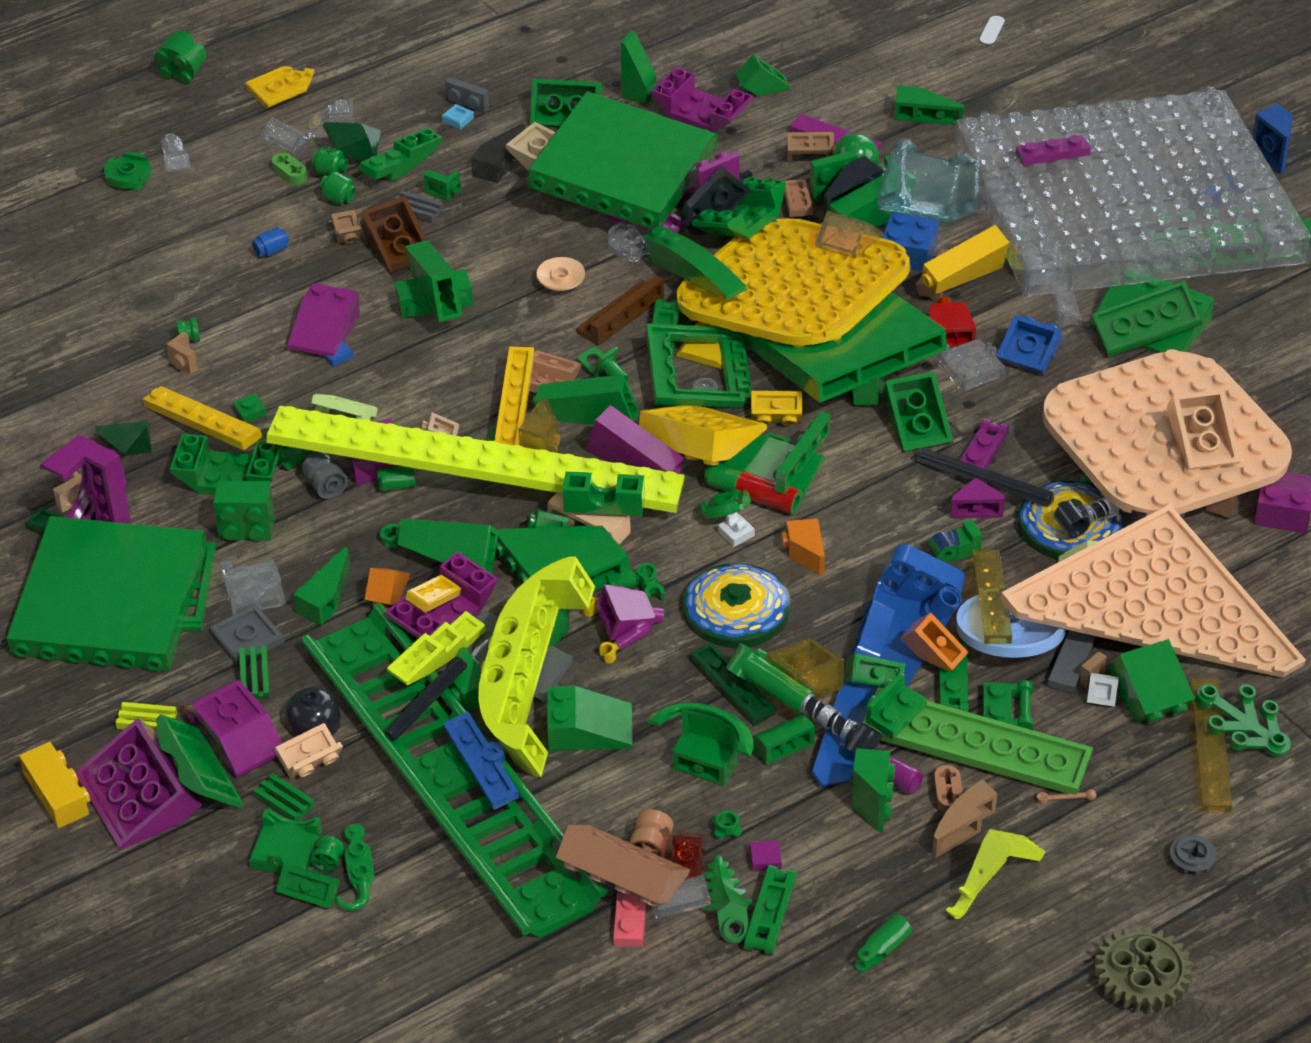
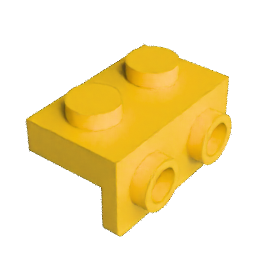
(776, 407)

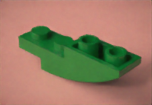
(405, 155)

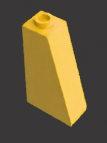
(966, 261)

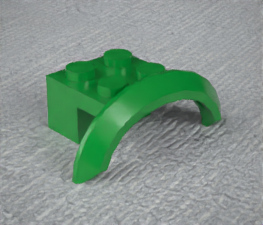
(707, 741)

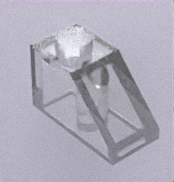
(334, 111)

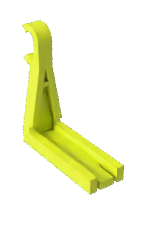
(990, 858)

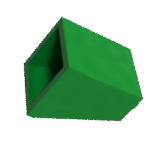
(1151, 682)

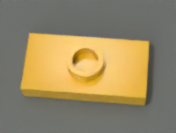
(433, 593)

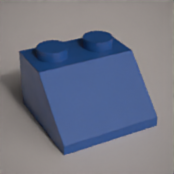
(1272, 135)

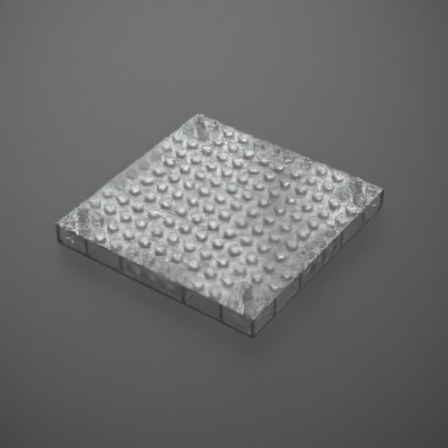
(1159, 198)

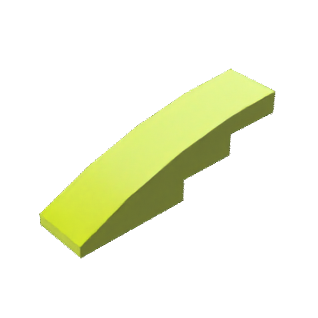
(436, 650)

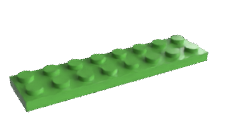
(995, 747)

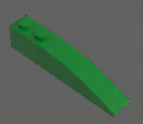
(691, 262)

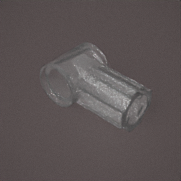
(175, 157)

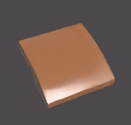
(552, 369)

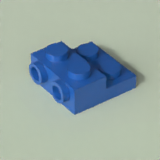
(1029, 344)

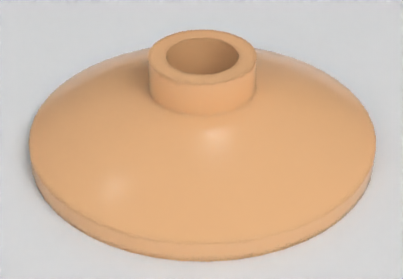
(560, 273)

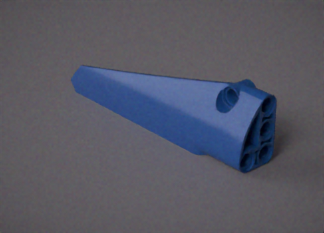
(906, 591)

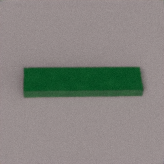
(738, 691)

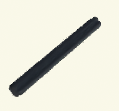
(987, 476)

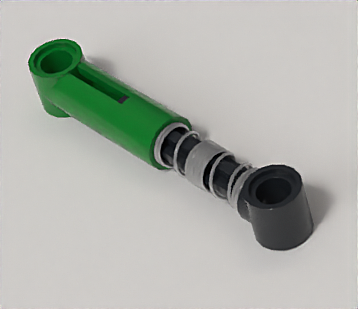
(1077, 518)
(799, 698)

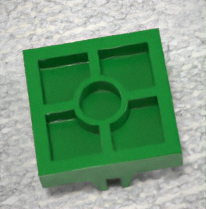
(284, 842)

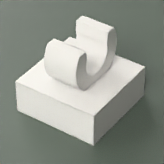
(736, 529)
(1102, 689)

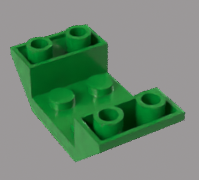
(751, 216)
(203, 468)

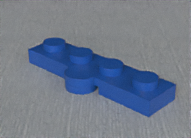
(482, 760)

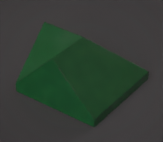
(353, 139)
(128, 437)

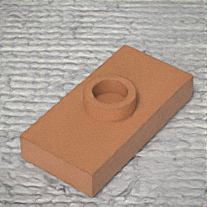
(798, 198)

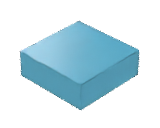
(457, 116)

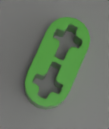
(289, 169)

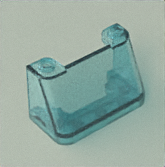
(930, 184)

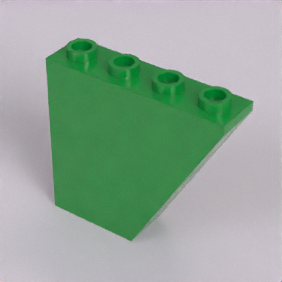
(535, 548)

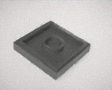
(246, 630)

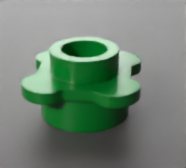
(726, 824)

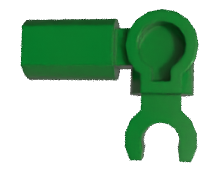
(644, 576)

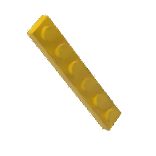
(514, 394)
(202, 417)

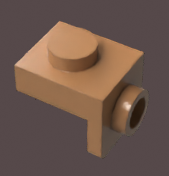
(346, 227)
(181, 355)

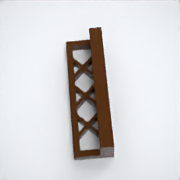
(622, 311)

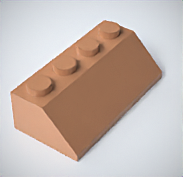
(621, 863)

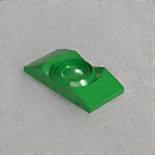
(195, 761)

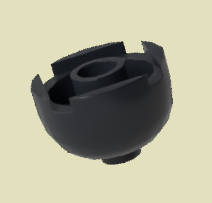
(310, 709)

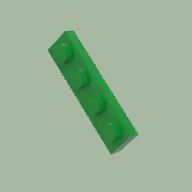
(802, 453)

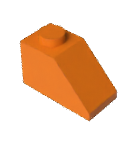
(805, 544)
(386, 586)
(934, 643)

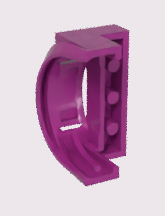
(102, 484)

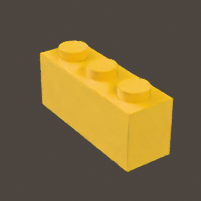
(55, 784)

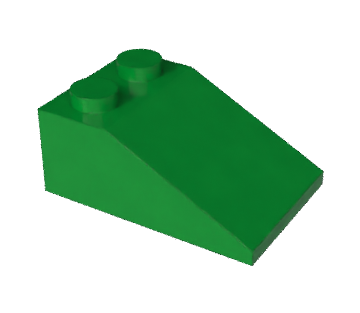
(917, 411)
(587, 720)

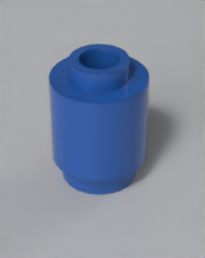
(270, 242)

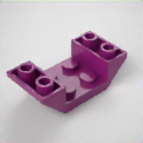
(694, 107)
(705, 170)
(475, 587)
(237, 725)

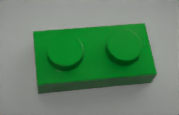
(308, 885)

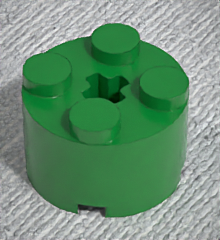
(180, 57)

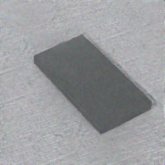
(554, 664)

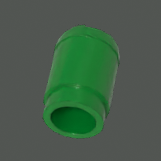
(395, 478)

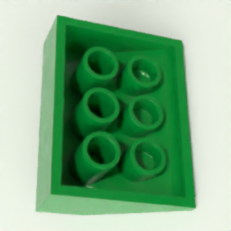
(1180, 341)

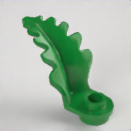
(727, 900)

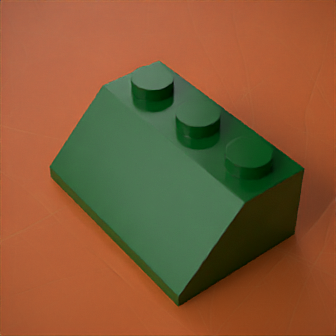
(556, 99)

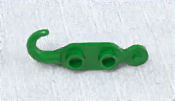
(359, 867)

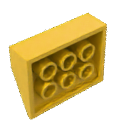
(701, 431)

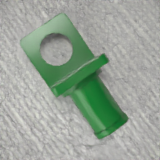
(605, 364)

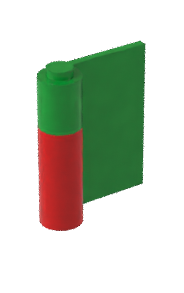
(754, 470)

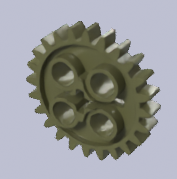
(1143, 969)

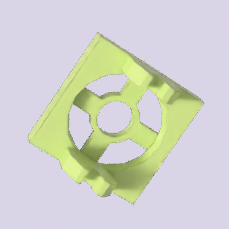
(325, 402)

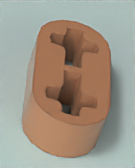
(942, 789)

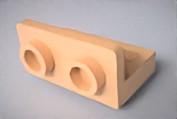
(308, 751)

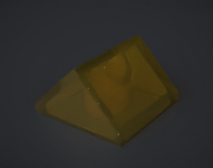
(846, 235)

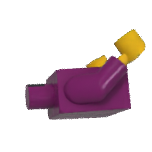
(625, 617)

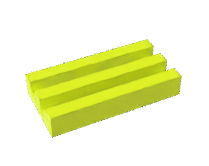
(145, 712)

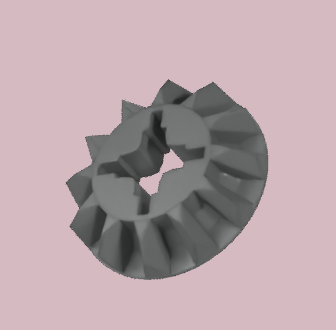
(1185, 846)

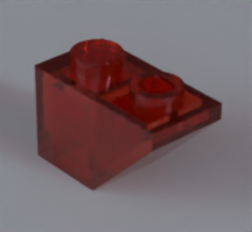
(689, 851)

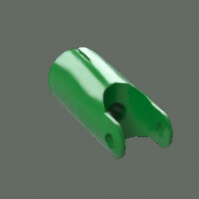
(883, 942)

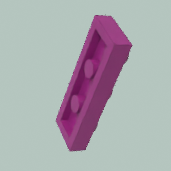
(1052, 150)

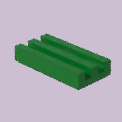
(253, 653)
(287, 794)

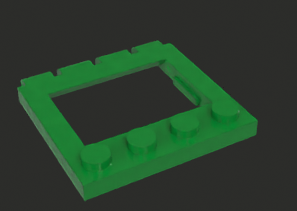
(663, 370)

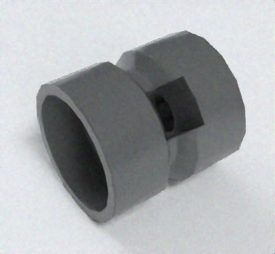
(324, 475)

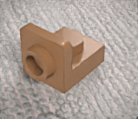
(437, 423)

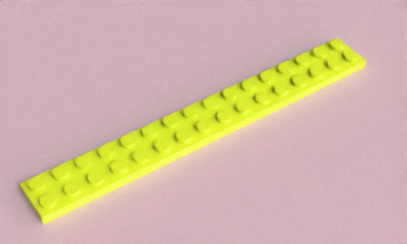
(459, 455)

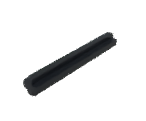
(426, 698)

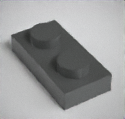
(467, 94)

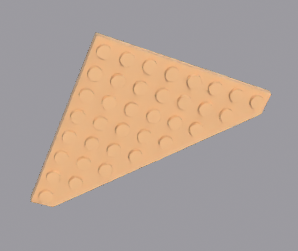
(1154, 587)

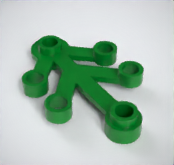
(1270, 739)

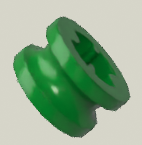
(389, 530)

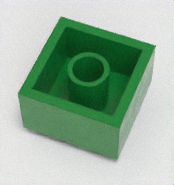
(244, 510)

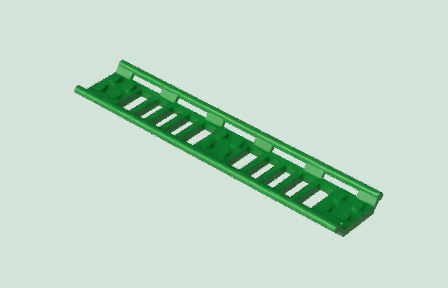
(442, 774)

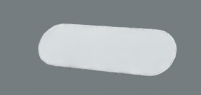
(992, 29)

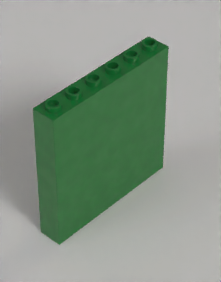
(620, 160)
(878, 345)
(108, 593)

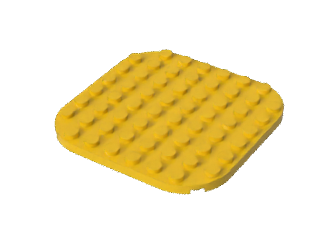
(795, 288)

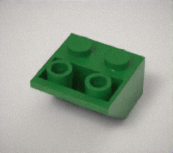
(872, 786)

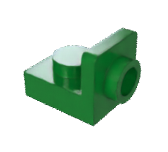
(442, 186)
(546, 519)

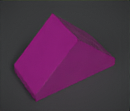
(977, 501)

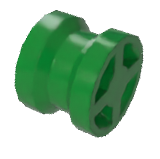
(189, 327)
(327, 853)

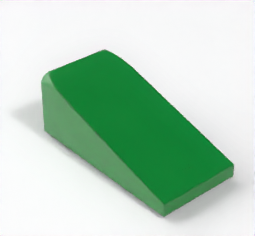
(871, 671)

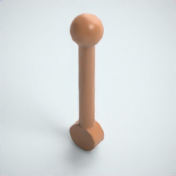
(1043, 798)

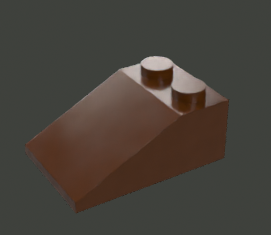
(390, 229)

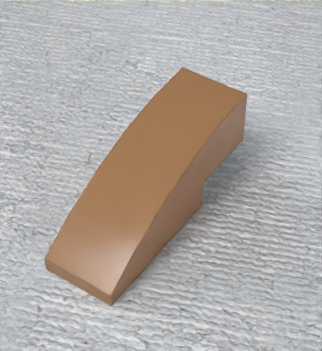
(964, 817)

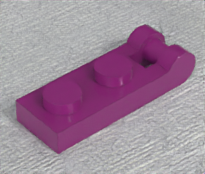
(985, 446)

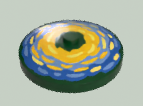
(1046, 535)
(736, 605)

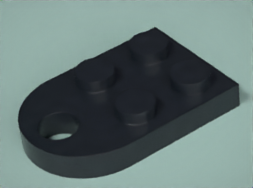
(719, 192)

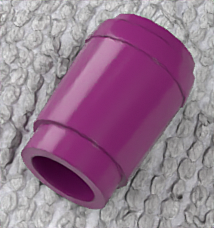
(906, 777)

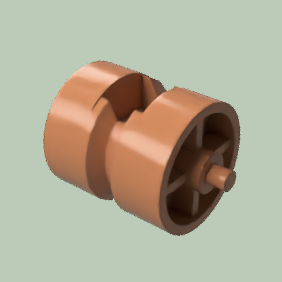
(652, 831)

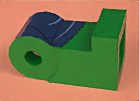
(956, 543)

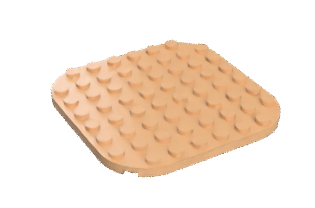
(1124, 441)

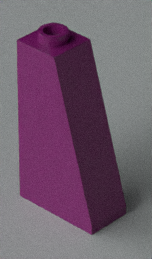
(623, 441)

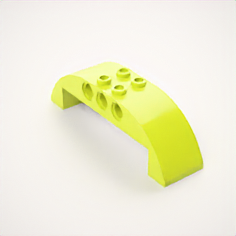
(519, 652)

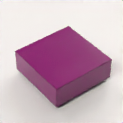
(765, 854)

